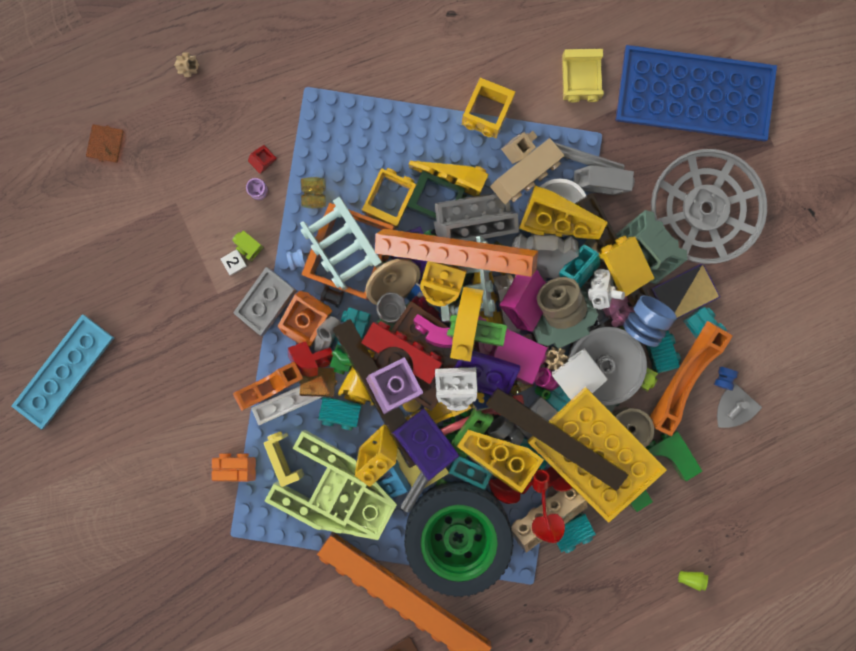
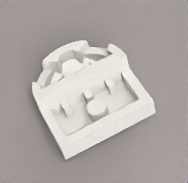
(456, 387)

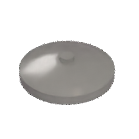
(619, 359)

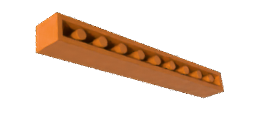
(400, 596)

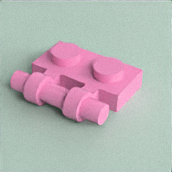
(613, 310)

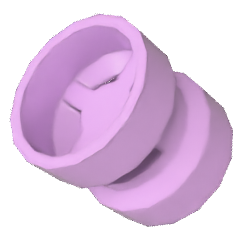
(254, 186)

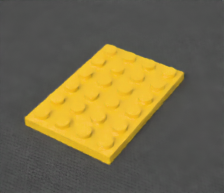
(602, 432)

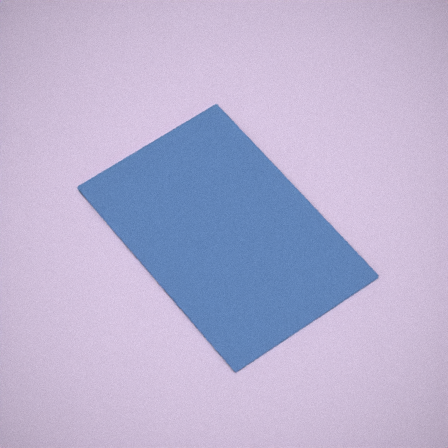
(347, 144)

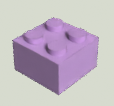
(394, 385)

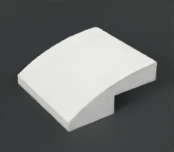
(579, 373)

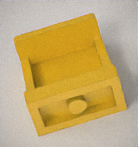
(627, 264)

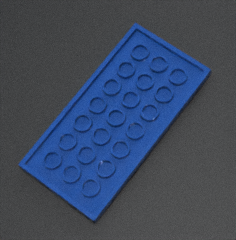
(696, 93)

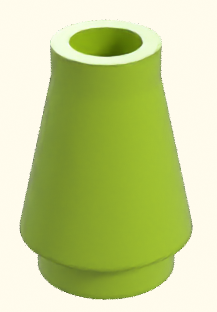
(695, 580)

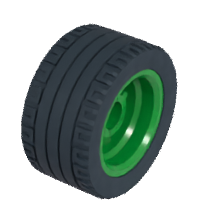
(457, 573)

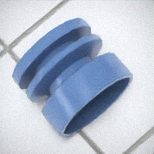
(649, 321)

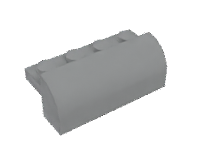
(475, 217)

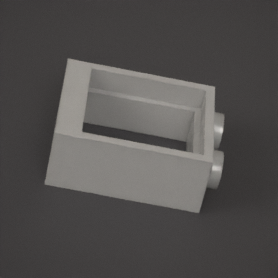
(604, 180)

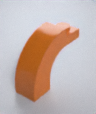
(268, 386)

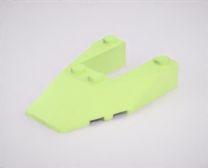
(340, 499)

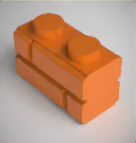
(234, 468)

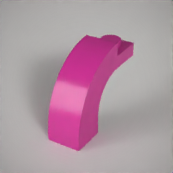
(436, 335)

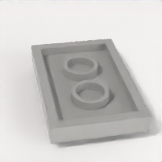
(264, 301)

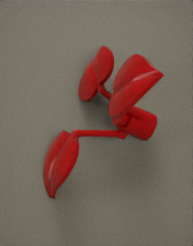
(547, 528)

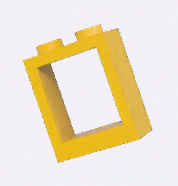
(496, 93)
(380, 215)
(376, 458)

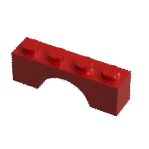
(424, 364)

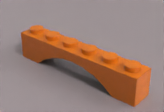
(705, 349)

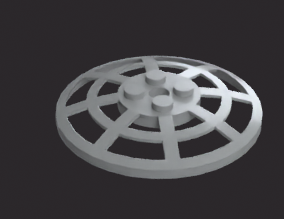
(716, 199)

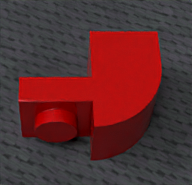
(308, 362)

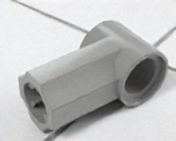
(325, 334)

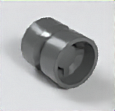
(505, 430)

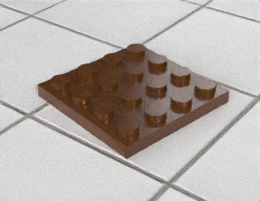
(392, 354)

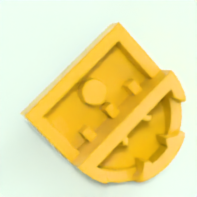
(442, 283)

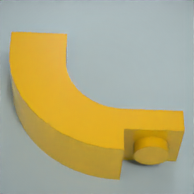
(466, 324)

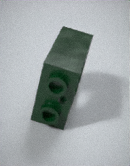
(419, 188)

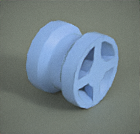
(296, 259)

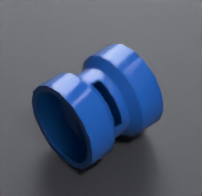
(726, 378)

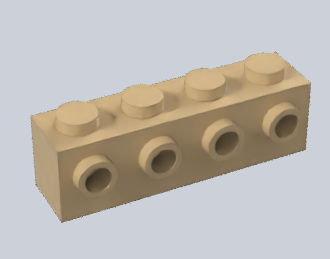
(529, 169)
(565, 504)

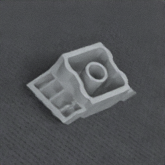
(552, 251)

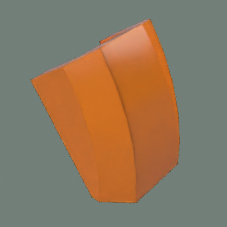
(303, 318)

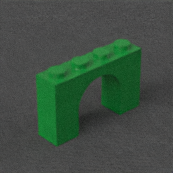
(678, 454)

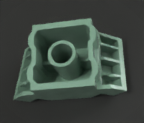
(656, 243)
(550, 335)

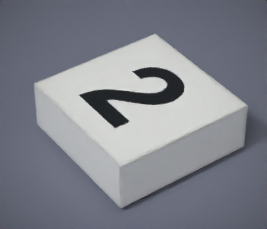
(233, 262)

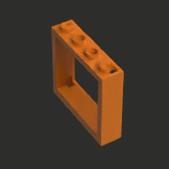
(324, 232)

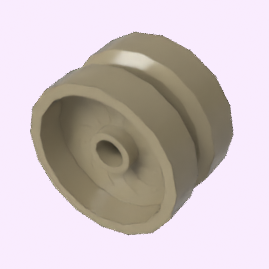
(562, 302)
(640, 421)

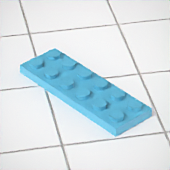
(62, 372)

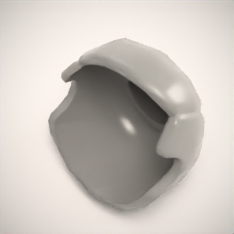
(390, 307)

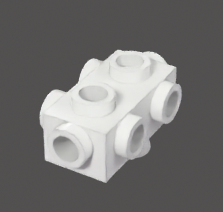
(603, 290)

